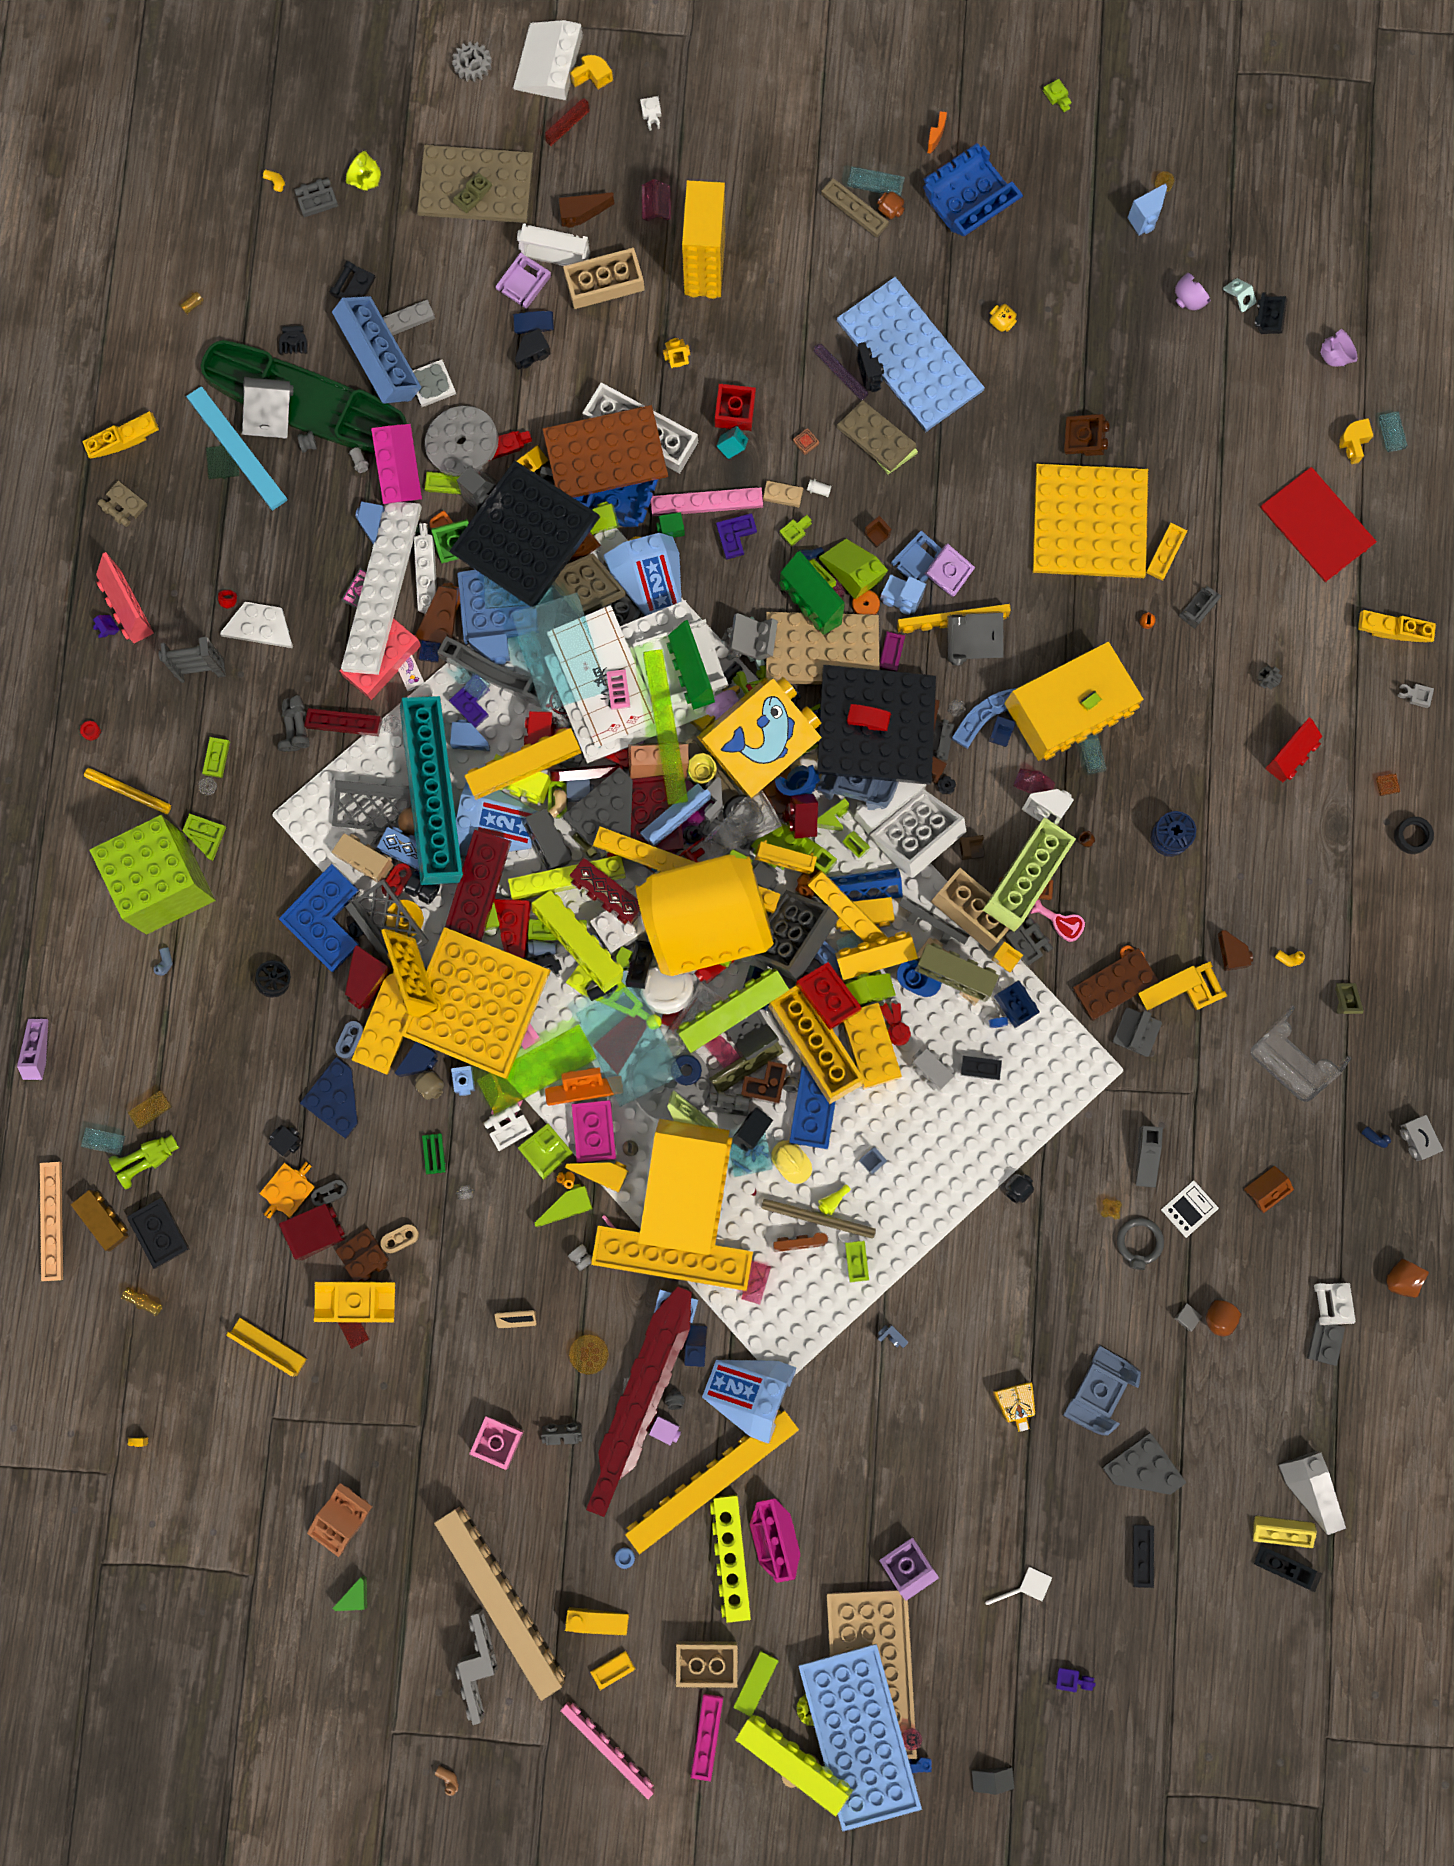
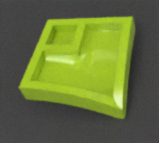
(545, 1151)

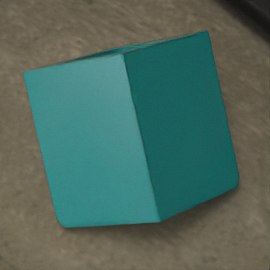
(732, 442)

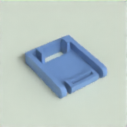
(914, 559)

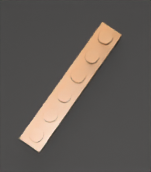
(51, 1221)

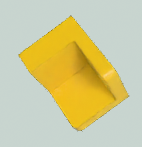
(1007, 957)

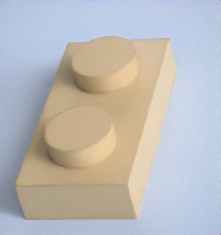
(783, 494)

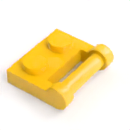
(1200, 995)

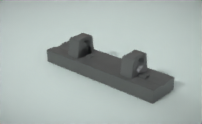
(921, 912)

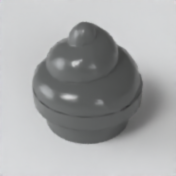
(674, 1400)

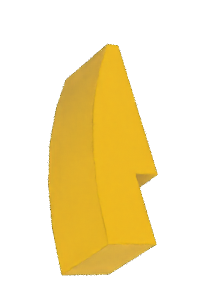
(1170, 987)

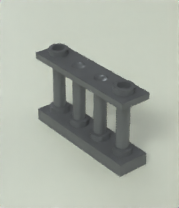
(193, 659)

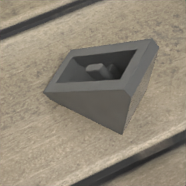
(993, 1780)

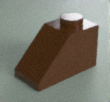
(1234, 952)

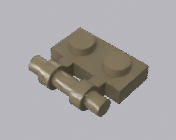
(126, 499)

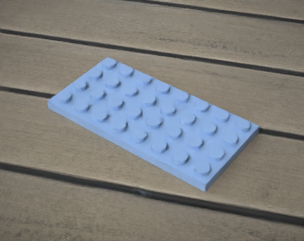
(913, 352)
(860, 1735)

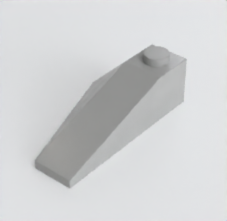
(1313, 1487)

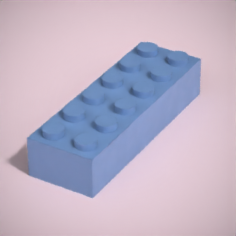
(376, 349)

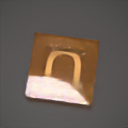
(1388, 784)

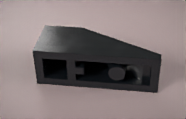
(1288, 1568)

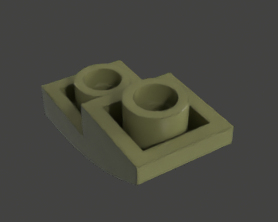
(475, 190)

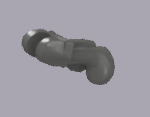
(295, 739)

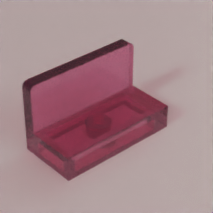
(655, 200)

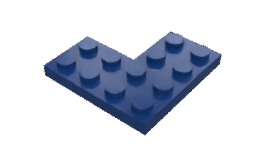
(313, 918)

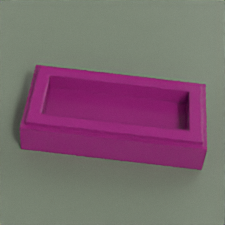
(891, 651)

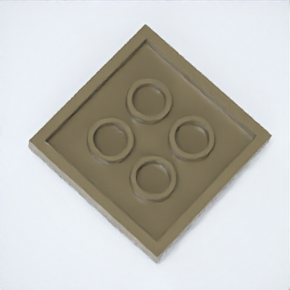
(591, 582)

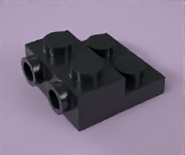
(870, 368)

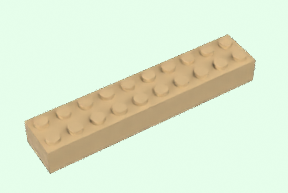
(500, 1602)

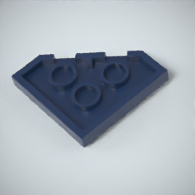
(334, 1098)

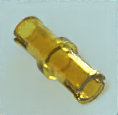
(141, 1301)

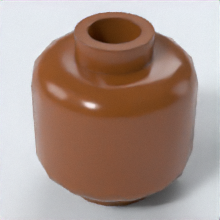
(891, 205)

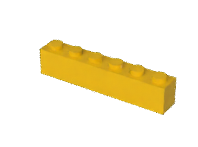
(523, 763)

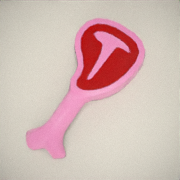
(1067, 927)

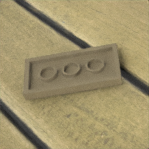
(876, 435)

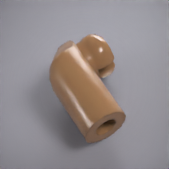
(449, 1778)

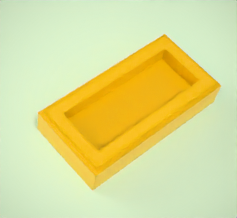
(613, 1670)

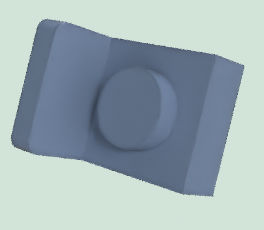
(896, 1338)

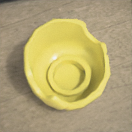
(702, 768)

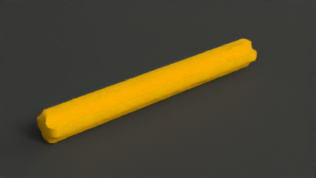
(127, 791)

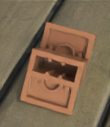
(339, 1519)

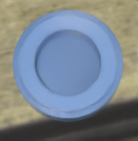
(624, 1557)

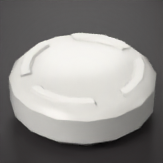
(667, 993)

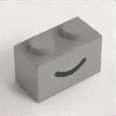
(1420, 1138)

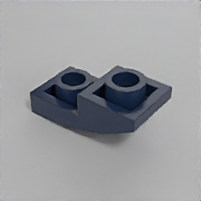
(532, 321)

